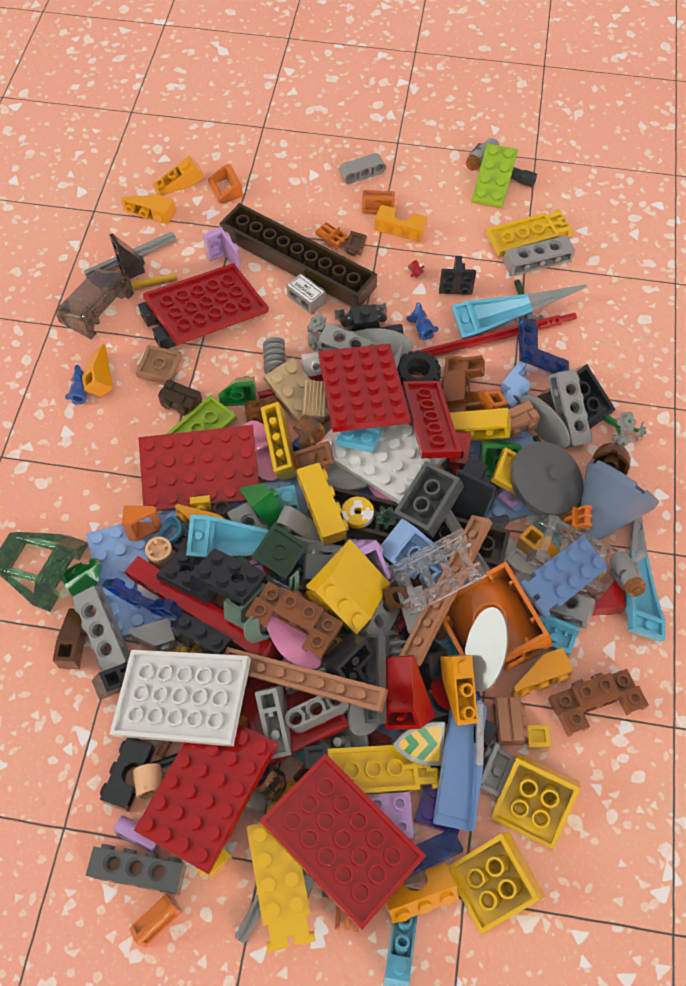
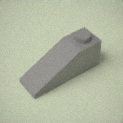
(272, 712)

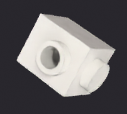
(311, 364)

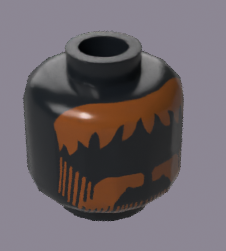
(272, 782)

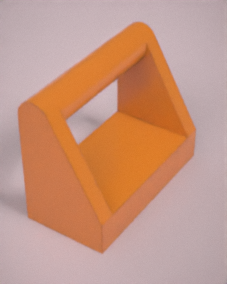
(224, 173)
(374, 199)
(138, 530)
(154, 921)

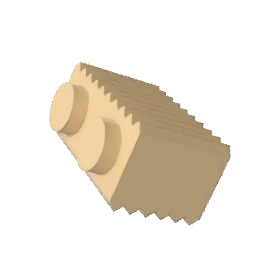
(314, 400)

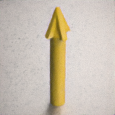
(137, 284)

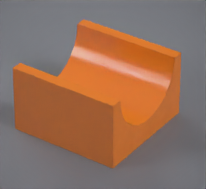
(503, 592)

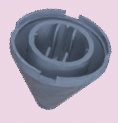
(614, 499)

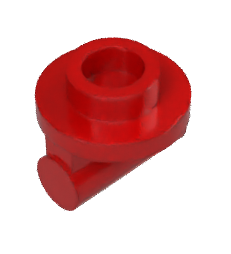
(415, 268)

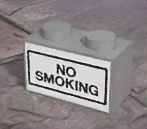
(306, 293)

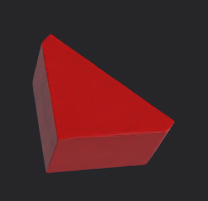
(611, 601)

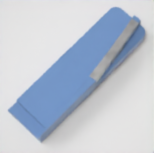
(461, 773)

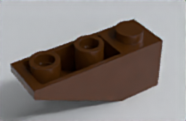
(70, 642)

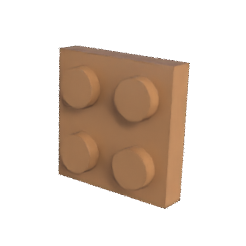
(158, 364)

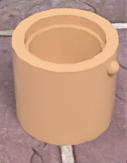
(159, 551)
(147, 780)

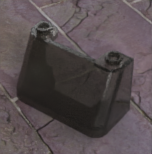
(92, 298)

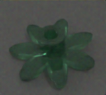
(386, 517)

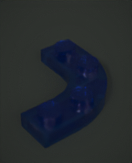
(162, 608)

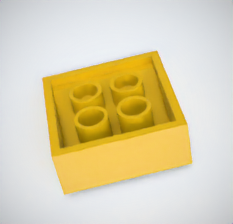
(349, 587)
(536, 800)
(495, 882)

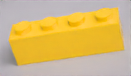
(483, 423)
(279, 441)
(322, 504)

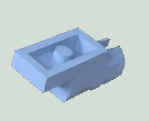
(515, 385)

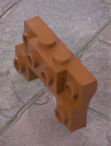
(457, 381)
(300, 614)
(595, 694)

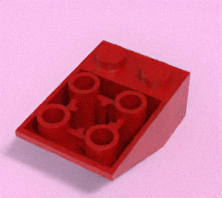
(406, 697)

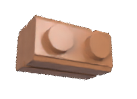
(523, 418)
(509, 719)

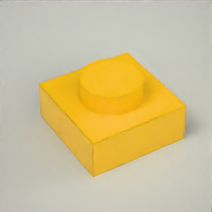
(201, 502)
(538, 737)

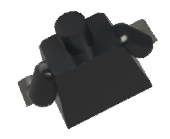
(362, 316)

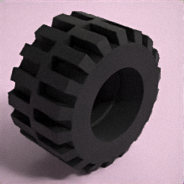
(418, 363)

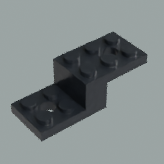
(212, 576)

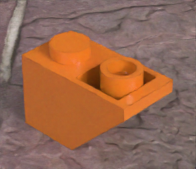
(489, 398)

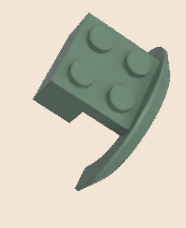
(236, 613)

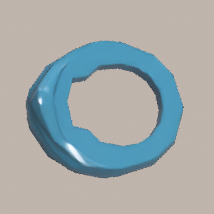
(170, 522)

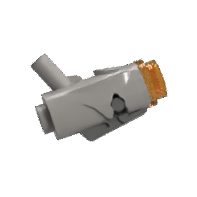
(476, 155)
(626, 573)

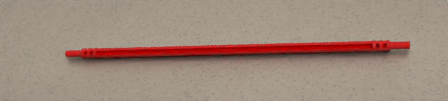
(470, 342)

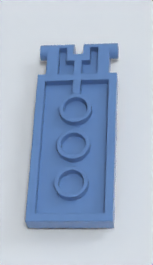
(563, 575)

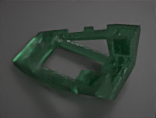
(47, 580)

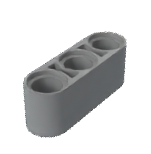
(362, 168)
(297, 524)
(306, 711)

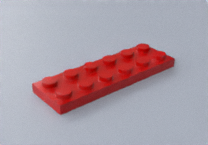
(431, 420)

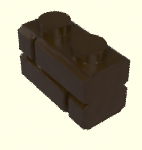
(179, 397)

